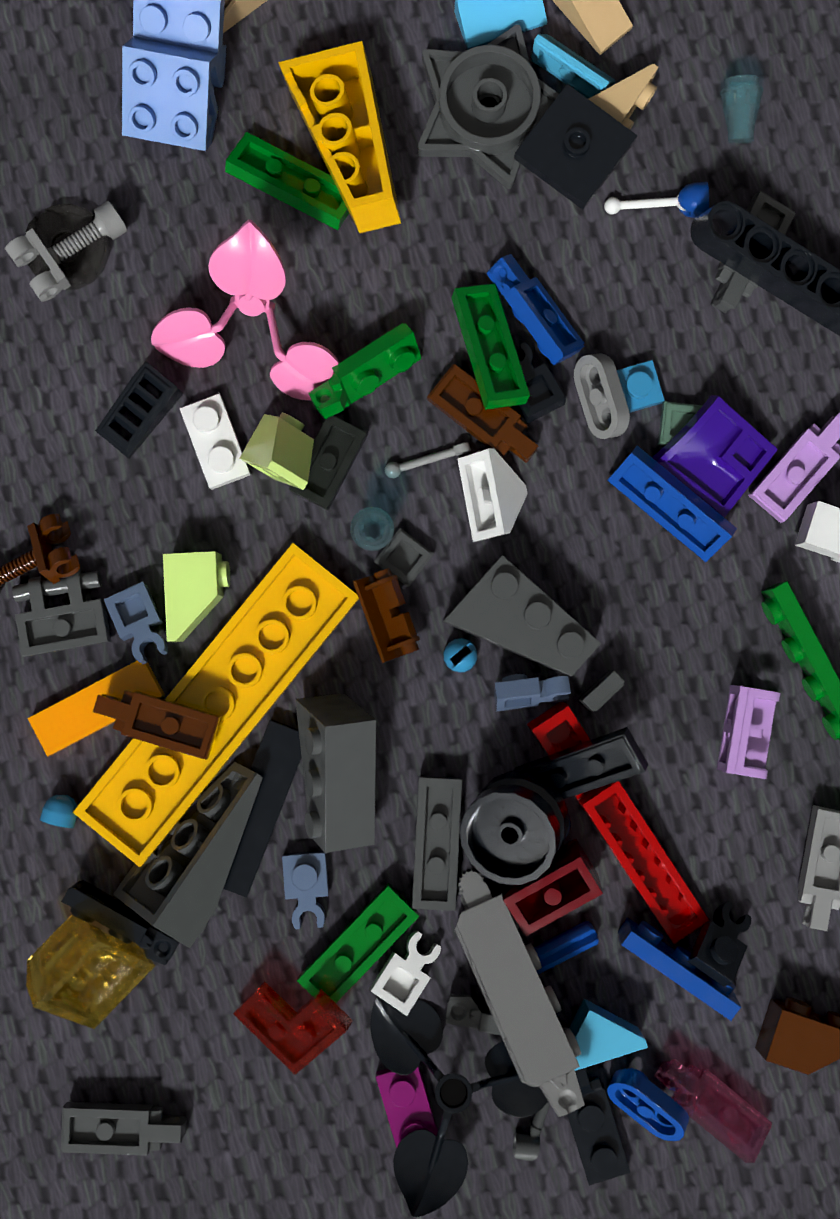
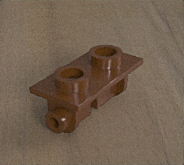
(380, 600)

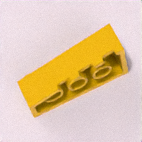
(344, 119)

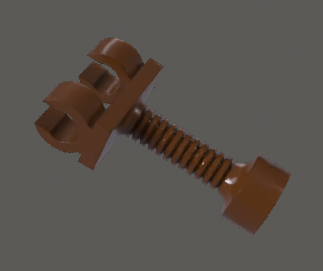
(50, 563)

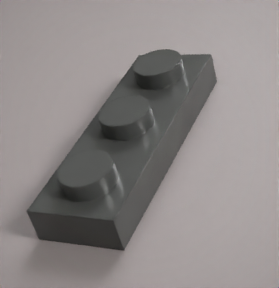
(437, 843)

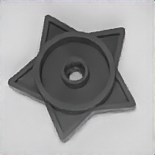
(480, 76)

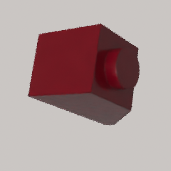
(559, 890)

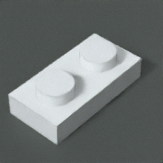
(215, 441)

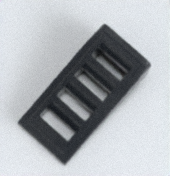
(160, 408)

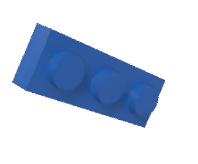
(672, 504)
(647, 944)

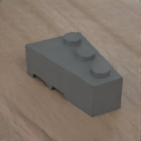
(523, 620)
(338, 771)

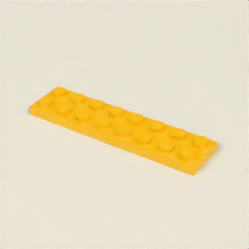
(233, 678)

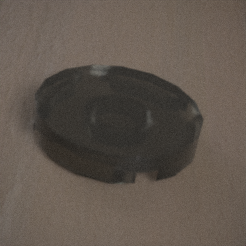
(63, 221)

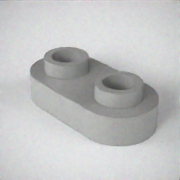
(601, 396)

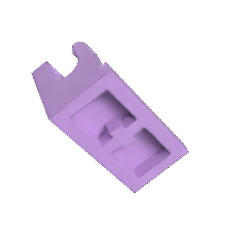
(747, 731)

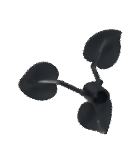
(425, 1164)

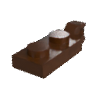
(496, 428)
(161, 722)

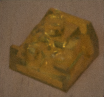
(84, 972)

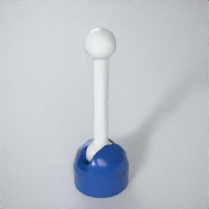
(691, 201)

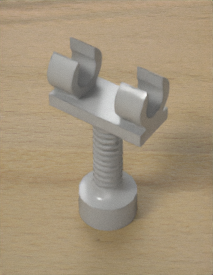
(51, 282)

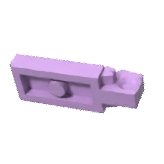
(799, 470)

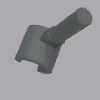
(527, 1146)

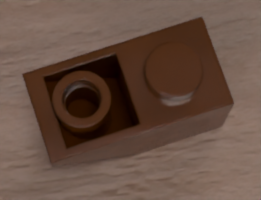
(798, 1037)

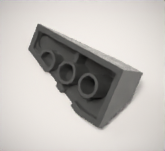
(187, 875)

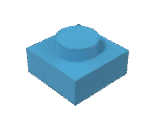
(640, 386)

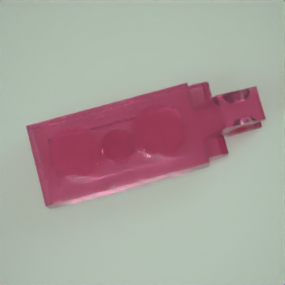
(716, 1108)

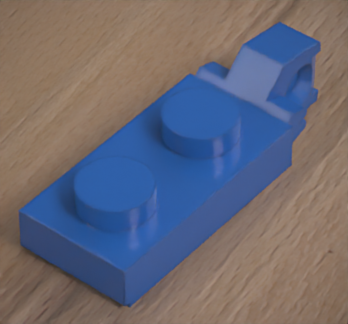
(535, 310)

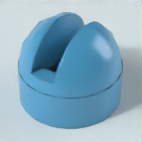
(466, 662)
(59, 811)

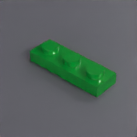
(287, 180)
(490, 346)
(359, 945)

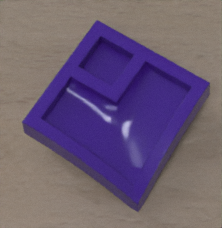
(716, 454)

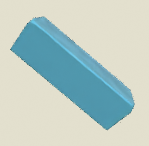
(488, 19)
(569, 66)

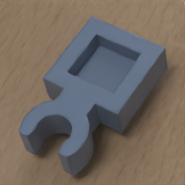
(135, 616)
(522, 692)
(305, 880)

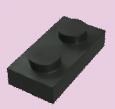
(331, 460)

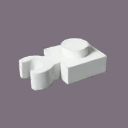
(401, 978)

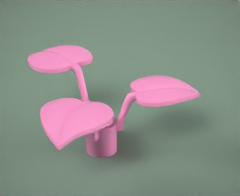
(255, 274)

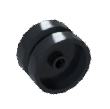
(514, 827)

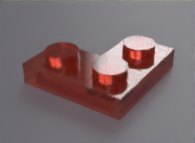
(289, 1034)

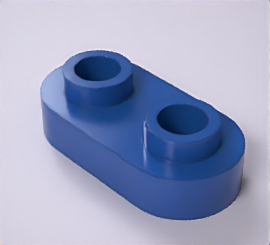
(648, 1104)

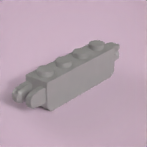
(516, 996)

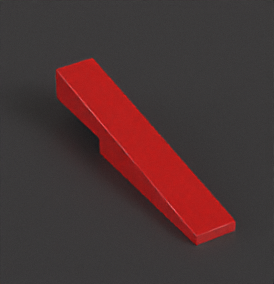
(626, 833)

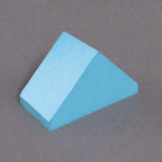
(603, 1035)

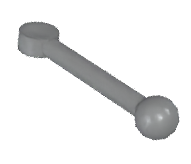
(394, 469)

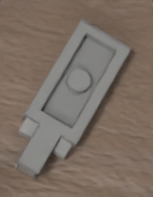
(821, 868)

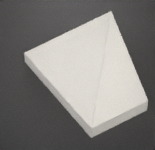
(491, 493)

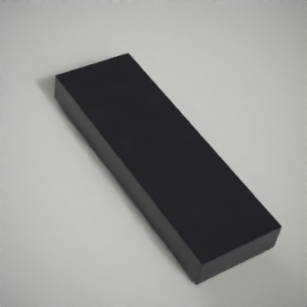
(590, 763)

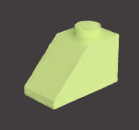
(280, 450)
(192, 589)

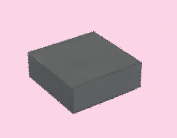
(404, 557)
(601, 691)

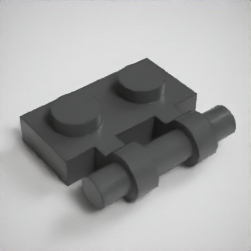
(65, 626)

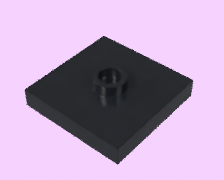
(575, 146)

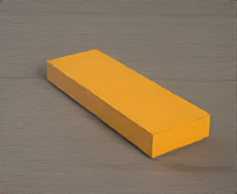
(74, 716)

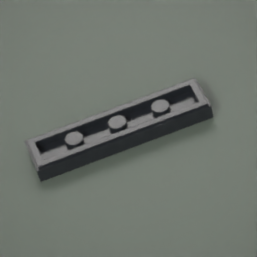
(277, 764)

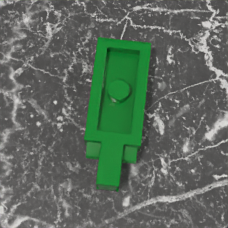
(366, 370)

